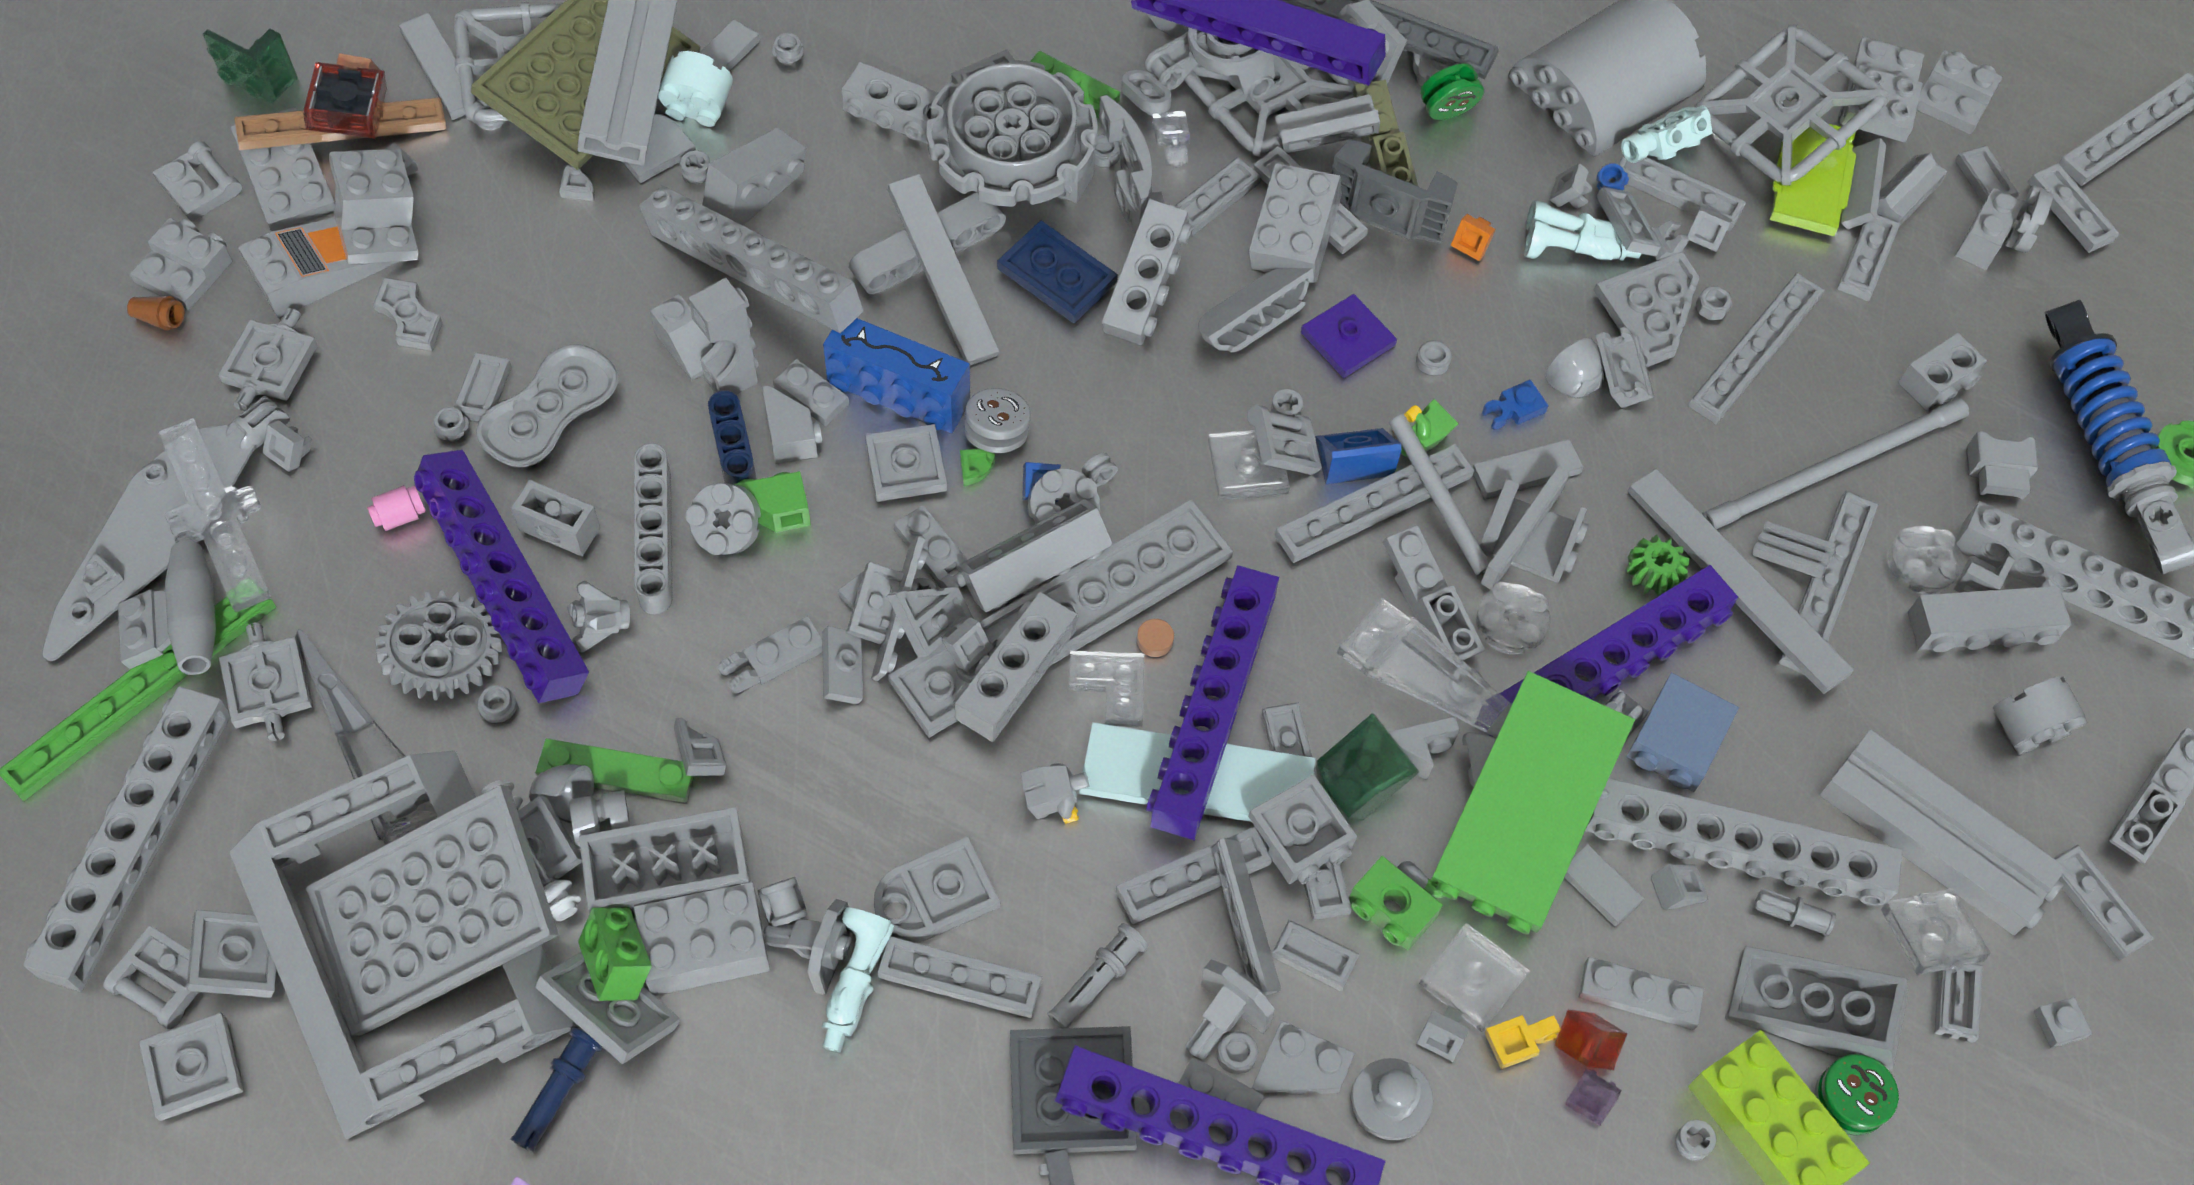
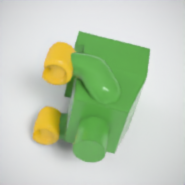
(1430, 424)

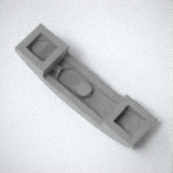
(1121, 127)

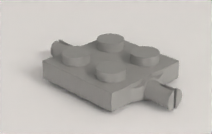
(268, 360)
(265, 682)

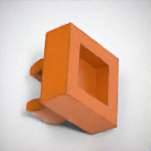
(1473, 236)

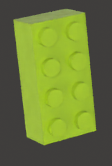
(1776, 1118)

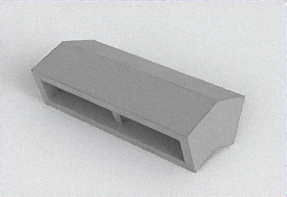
(1910, 187)

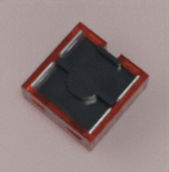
(345, 100)

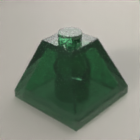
(1365, 768)

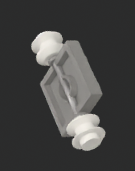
(551, 850)

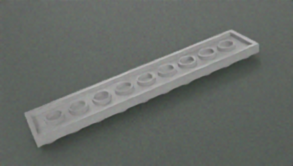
(1099, 590)

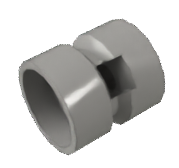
(586, 813)

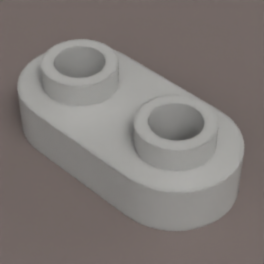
(1146, 92)

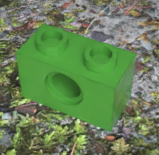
(1387, 883)

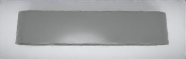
(896, 259)
(652, 542)

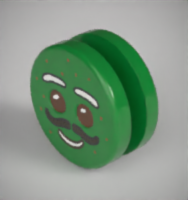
(1451, 91)
(1858, 1093)

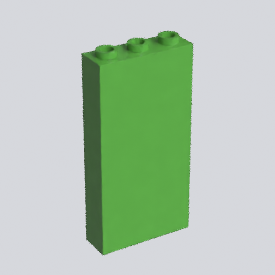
(1532, 803)

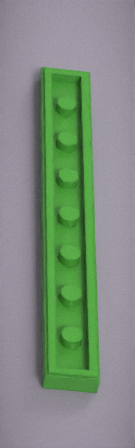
(115, 707)

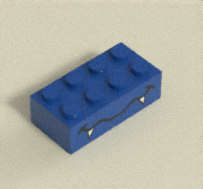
(898, 374)

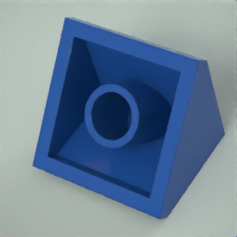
(1358, 455)

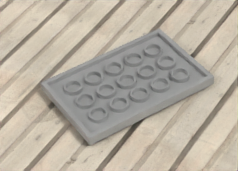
(431, 910)

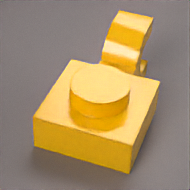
(1516, 1041)

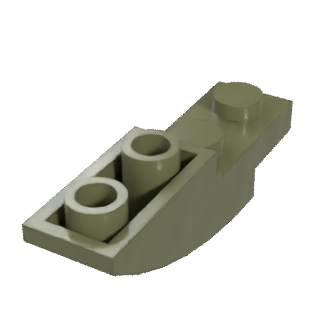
(1389, 146)

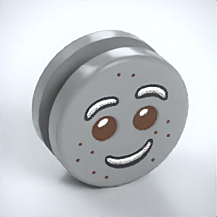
(997, 420)

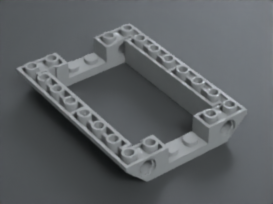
(388, 1089)

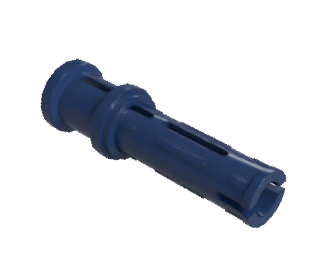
(566, 1072)

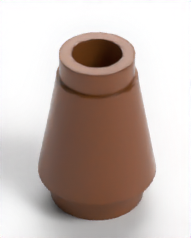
(157, 311)

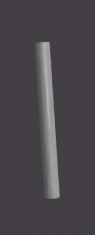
(1439, 494)

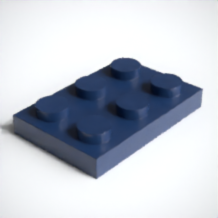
(1057, 271)

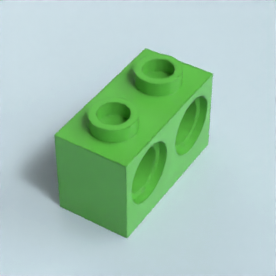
(614, 954)

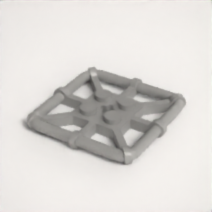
(466, 67)
(1290, 86)
(1789, 122)

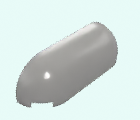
(1256, 309)

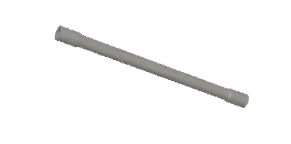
(1937, 418)

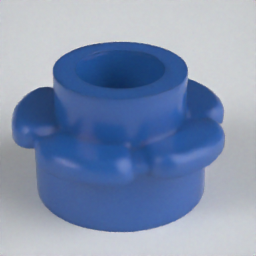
(1612, 171)

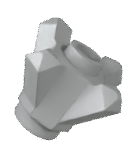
(596, 616)

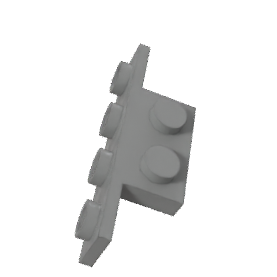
(872, 612)

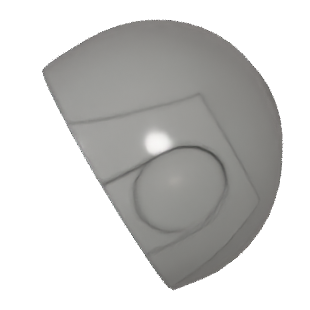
(1577, 369)
(562, 784)

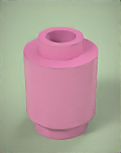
(396, 507)

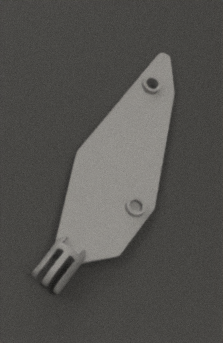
(137, 533)

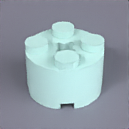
(694, 88)

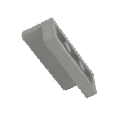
(1327, 123)

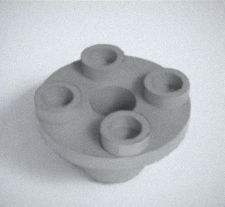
(1392, 1099)

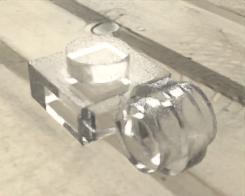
(1173, 133)

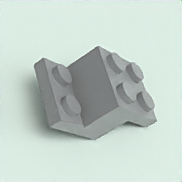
(373, 206)

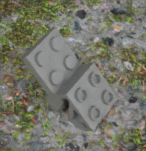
(1898, 74)

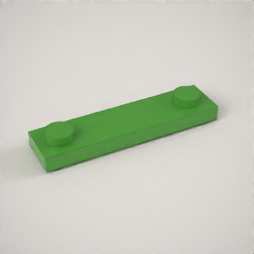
(621, 770)

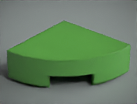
(975, 465)

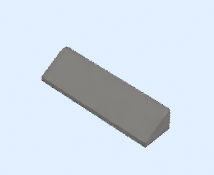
(1245, 915)

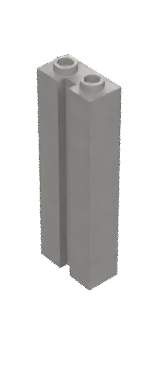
(626, 79)
(1945, 833)

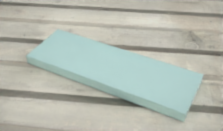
(1127, 762)

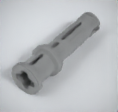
(1109, 963)

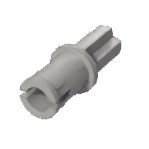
(1795, 911)

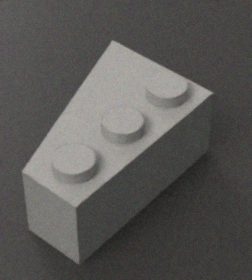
(753, 175)

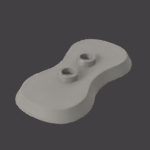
(530, 423)

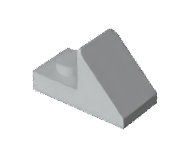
(1426, 737)

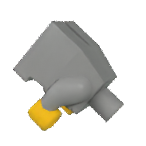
(1053, 790)

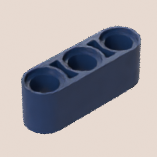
(727, 429)

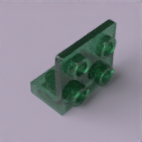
(261, 70)

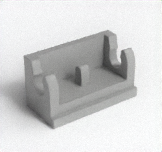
(1625, 368)

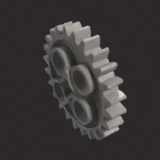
(438, 645)

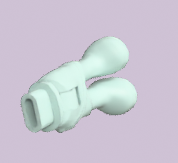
(1594, 238)
(854, 985)

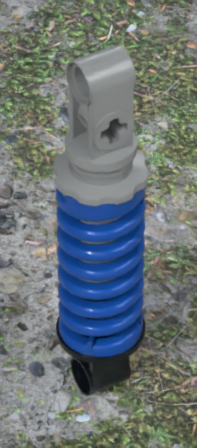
(2119, 432)

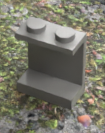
(1549, 547)

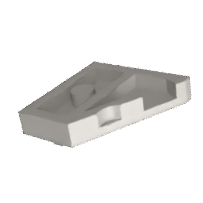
(929, 616)
(1302, 1063)

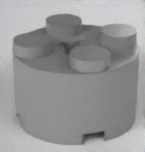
(2040, 714)

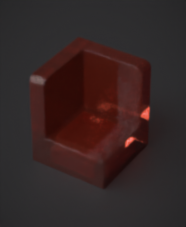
(1590, 1039)

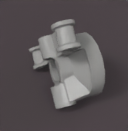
(1245, 65)

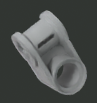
(782, 902)

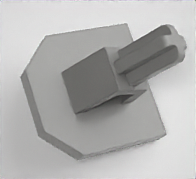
(819, 941)
(1234, 998)

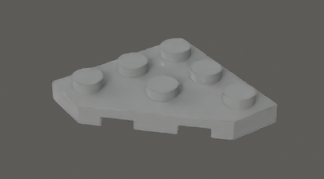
(1652, 303)

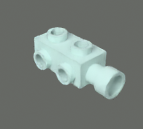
(1668, 134)

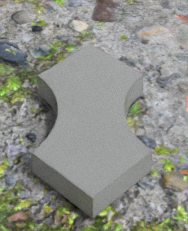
(415, 324)

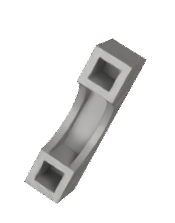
(724, 320)

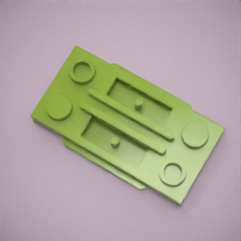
(1819, 195)

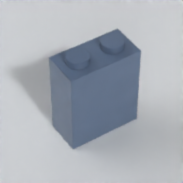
(1682, 733)

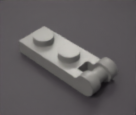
(942, 552)

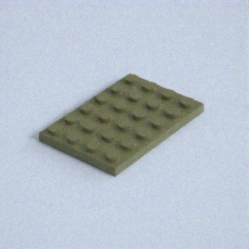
(549, 74)

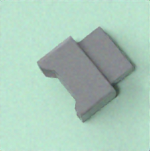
(2002, 465)

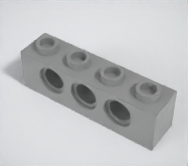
(1157, 222)
(991, 713)

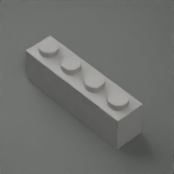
(1035, 555)
(1989, 618)

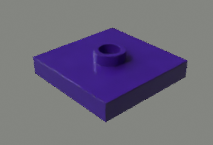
(1348, 335)

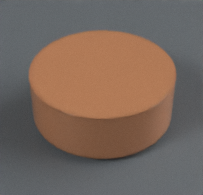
(1155, 637)

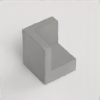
(1983, 576)

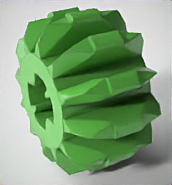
(1657, 565)

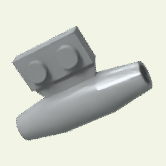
(176, 616)

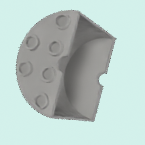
(1615, 71)

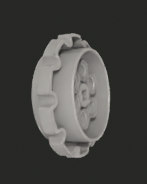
(1012, 133)

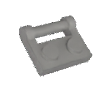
(189, 189)
(1281, 448)
(163, 962)

